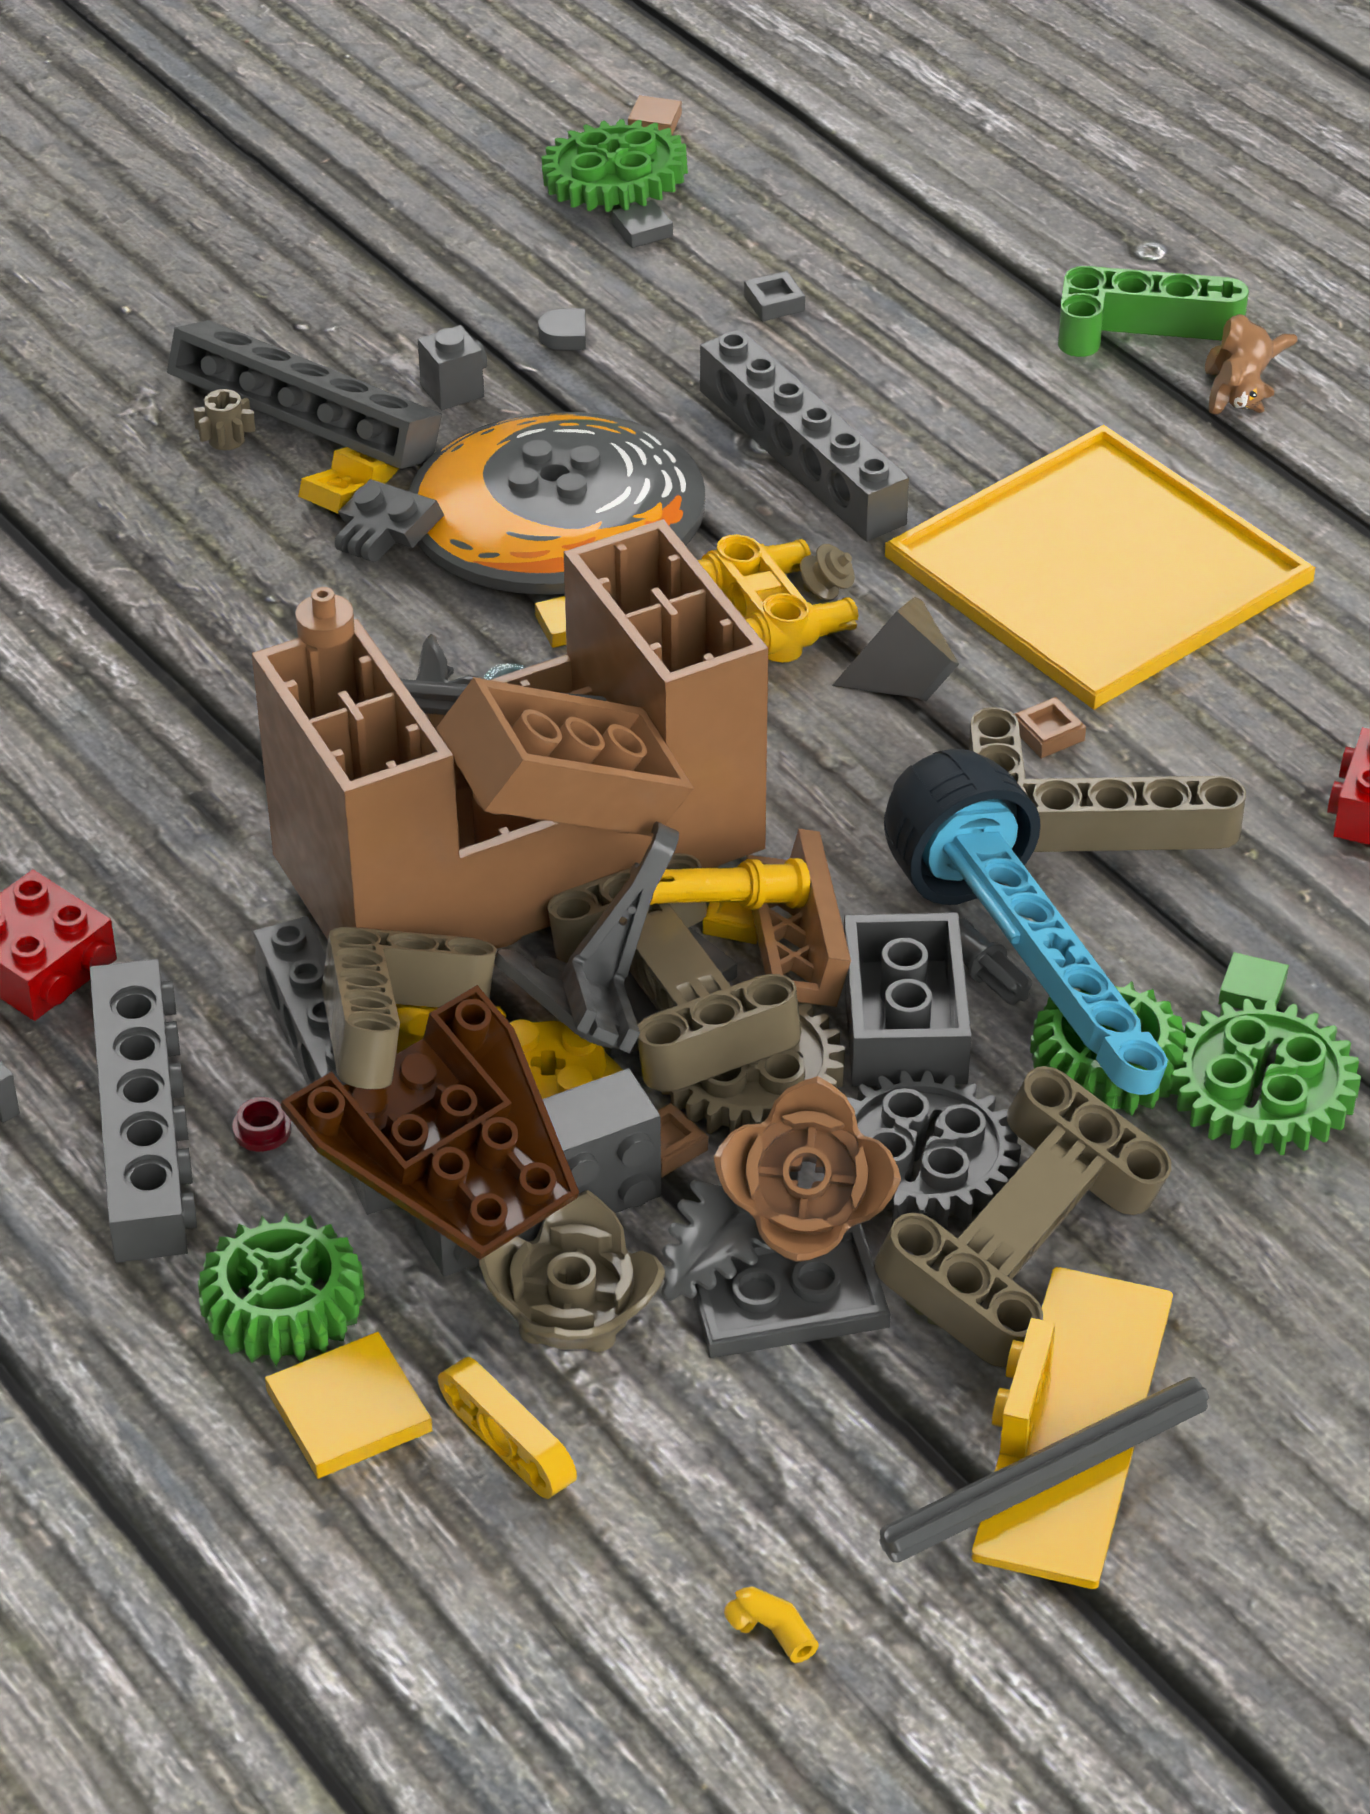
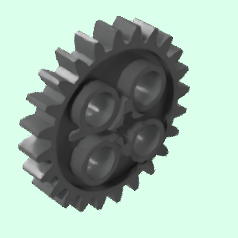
(961, 1163)

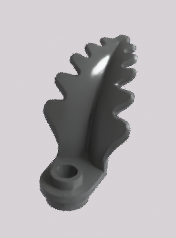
(715, 1235)

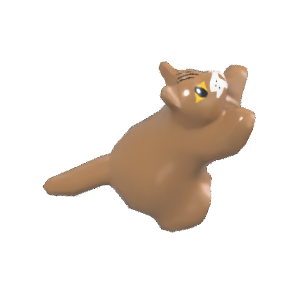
(1240, 362)

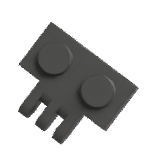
(384, 516)

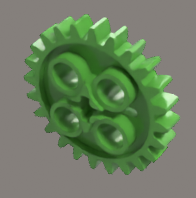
(614, 165)
(1301, 1093)

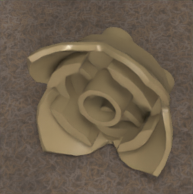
(574, 1279)

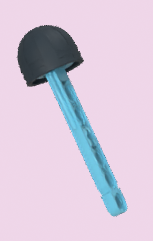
(965, 833)

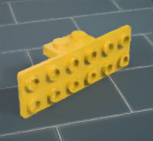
(1071, 1371)

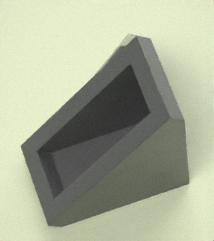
(903, 657)

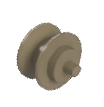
(827, 572)

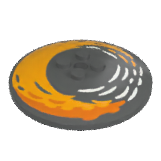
(512, 523)

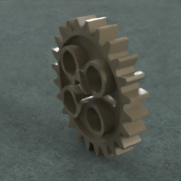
(750, 1091)

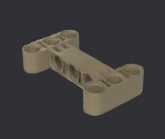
(701, 1018)
(1077, 1150)

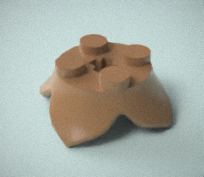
(813, 1126)

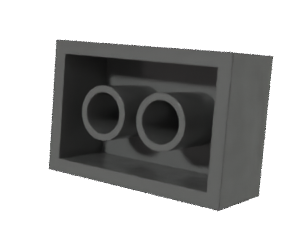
(906, 998)

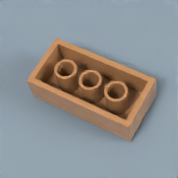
(563, 758)

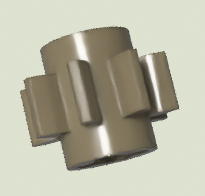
(224, 419)

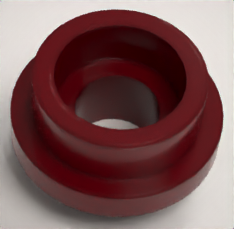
(261, 1125)

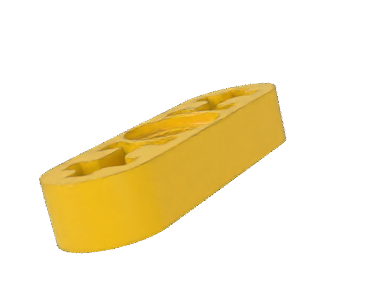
(507, 1427)

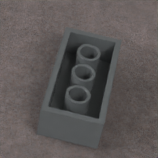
(609, 1143)

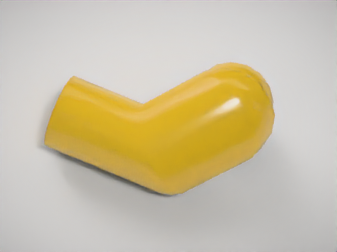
(775, 1613)

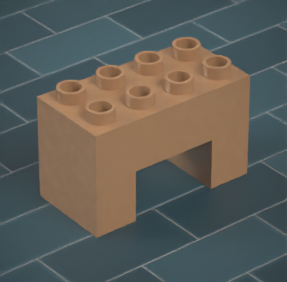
(387, 826)

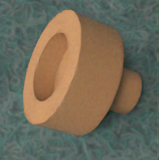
(324, 619)

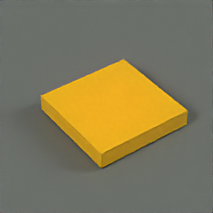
(348, 1404)

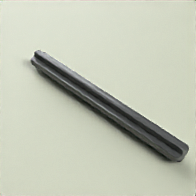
(1042, 1469)

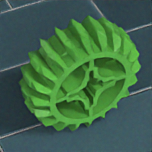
(1060, 1047)
(282, 1306)

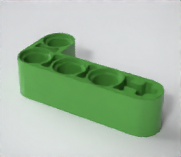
(1144, 303)

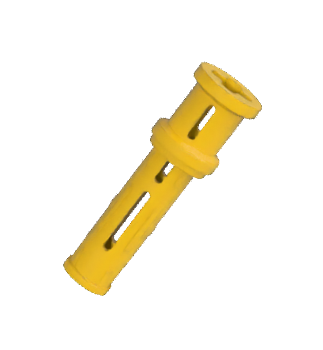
(748, 884)

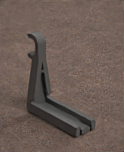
(604, 957)

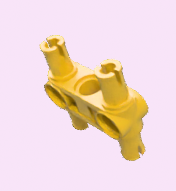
(762, 593)

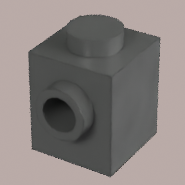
(451, 367)

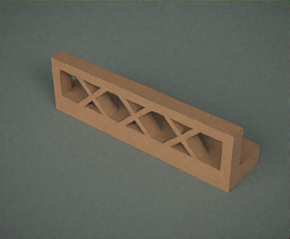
(813, 928)

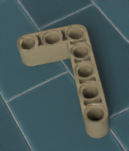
(1115, 810)
(381, 968)

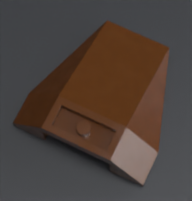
(454, 1133)

